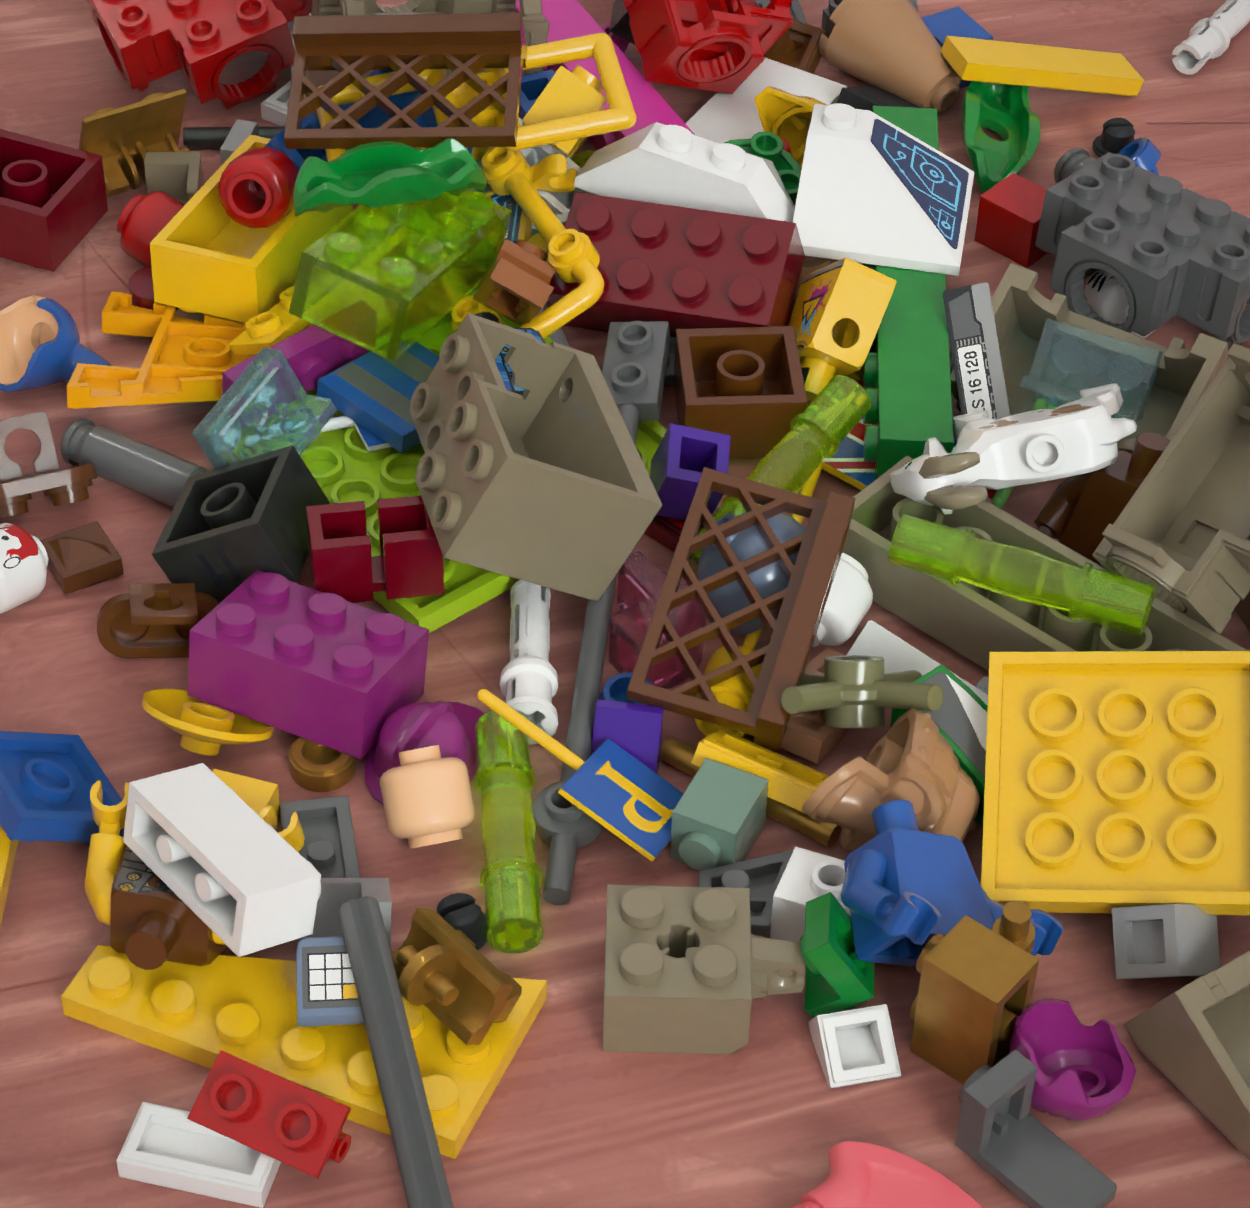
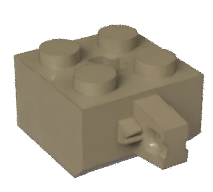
(687, 969)

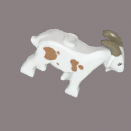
(1016, 450)

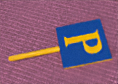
(608, 786)

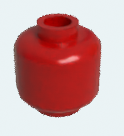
(258, 187)
(143, 221)

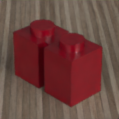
(342, 556)

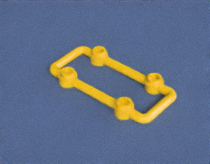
(569, 250)

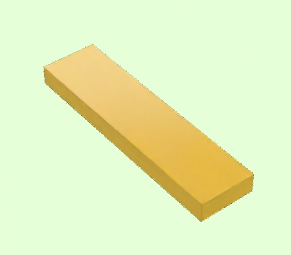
(1041, 66)

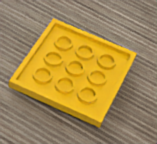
(1118, 780)

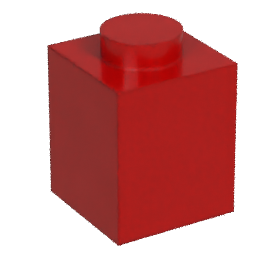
(1011, 219)

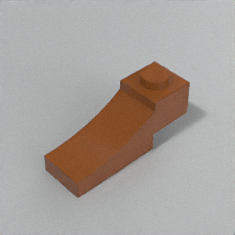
(516, 281)

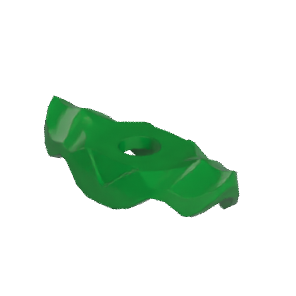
(1009, 114)
(385, 175)

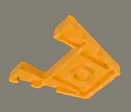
(178, 368)

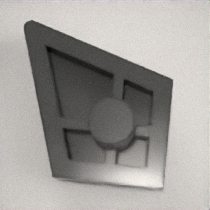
(759, 875)

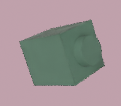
(718, 816)

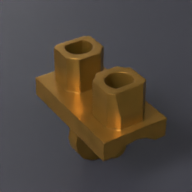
(452, 978)

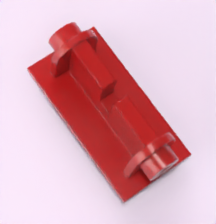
(272, 1115)

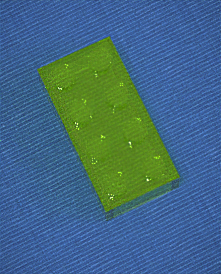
(398, 268)

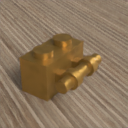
(974, 991)

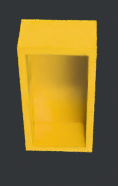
(225, 268)

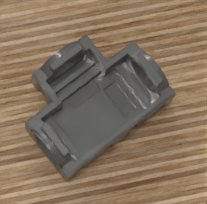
(1157, 240)

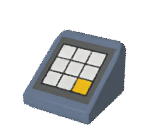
(325, 983)

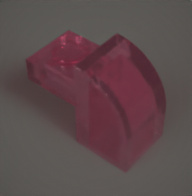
(637, 598)

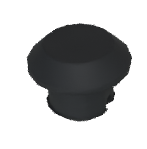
(1115, 136)
(464, 915)

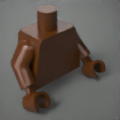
(1092, 500)

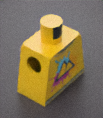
(837, 320)

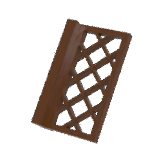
(408, 47)
(790, 634)

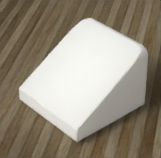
(855, 1046)

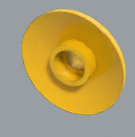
(201, 723)

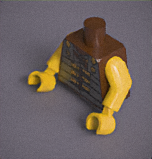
(142, 911)

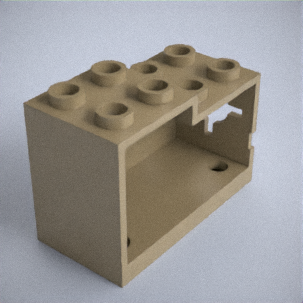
(531, 479)

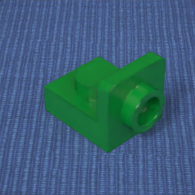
(832, 971)

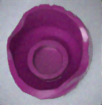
(1079, 1065)

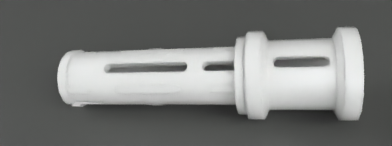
(529, 678)

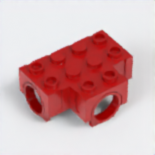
(199, 38)
(705, 41)

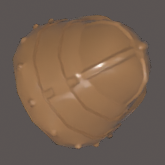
(905, 764)

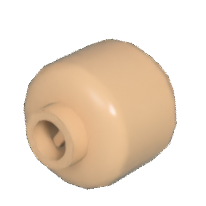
(427, 797)

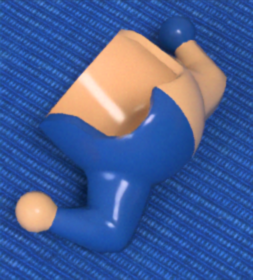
(39, 345)

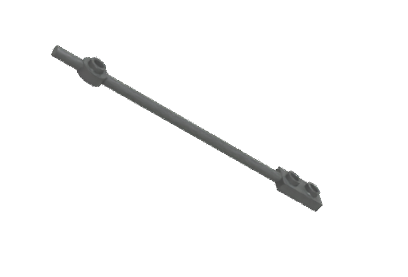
(636, 378)

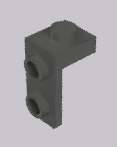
(1020, 1149)

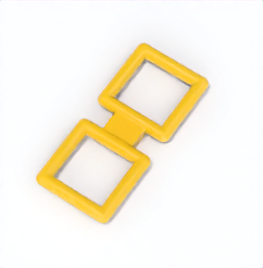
(598, 45)

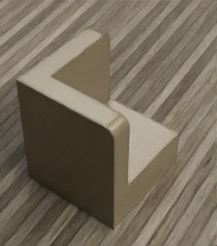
(174, 173)

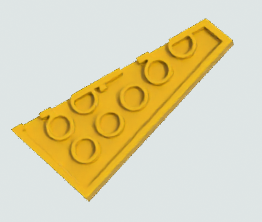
(252, 1013)

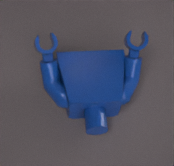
(917, 886)

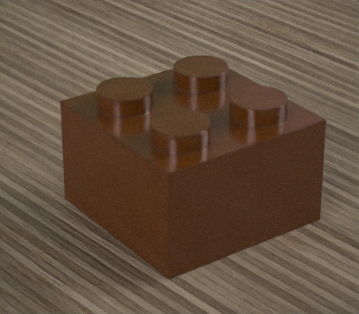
(739, 384)

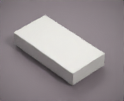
(188, 1157)

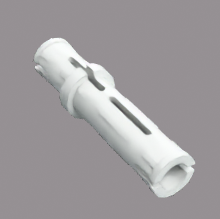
(1211, 36)

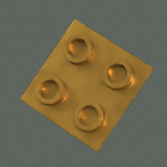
(129, 132)

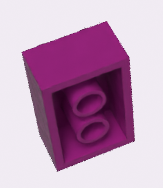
(306, 662)

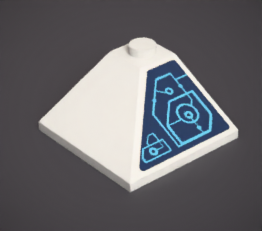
(879, 194)

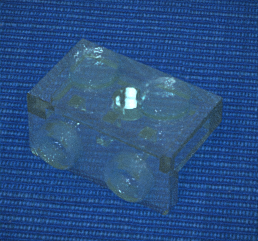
(1083, 359)
(262, 413)

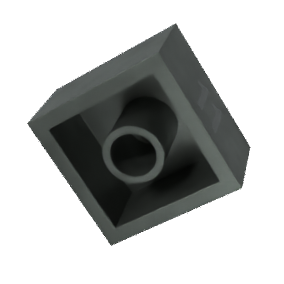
(240, 522)

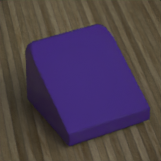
(631, 727)

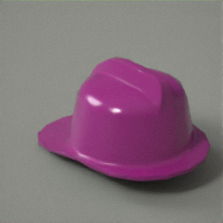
(421, 726)

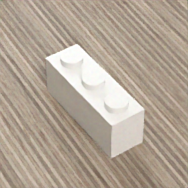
(221, 859)

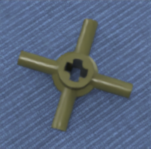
(858, 691)

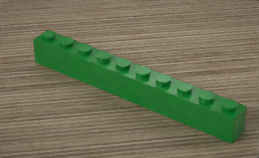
(911, 347)

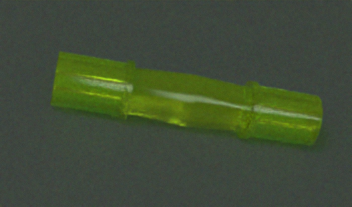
(811, 439)
(1022, 574)
(508, 835)

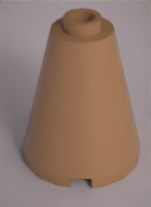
(892, 49)

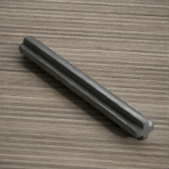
(394, 1055)

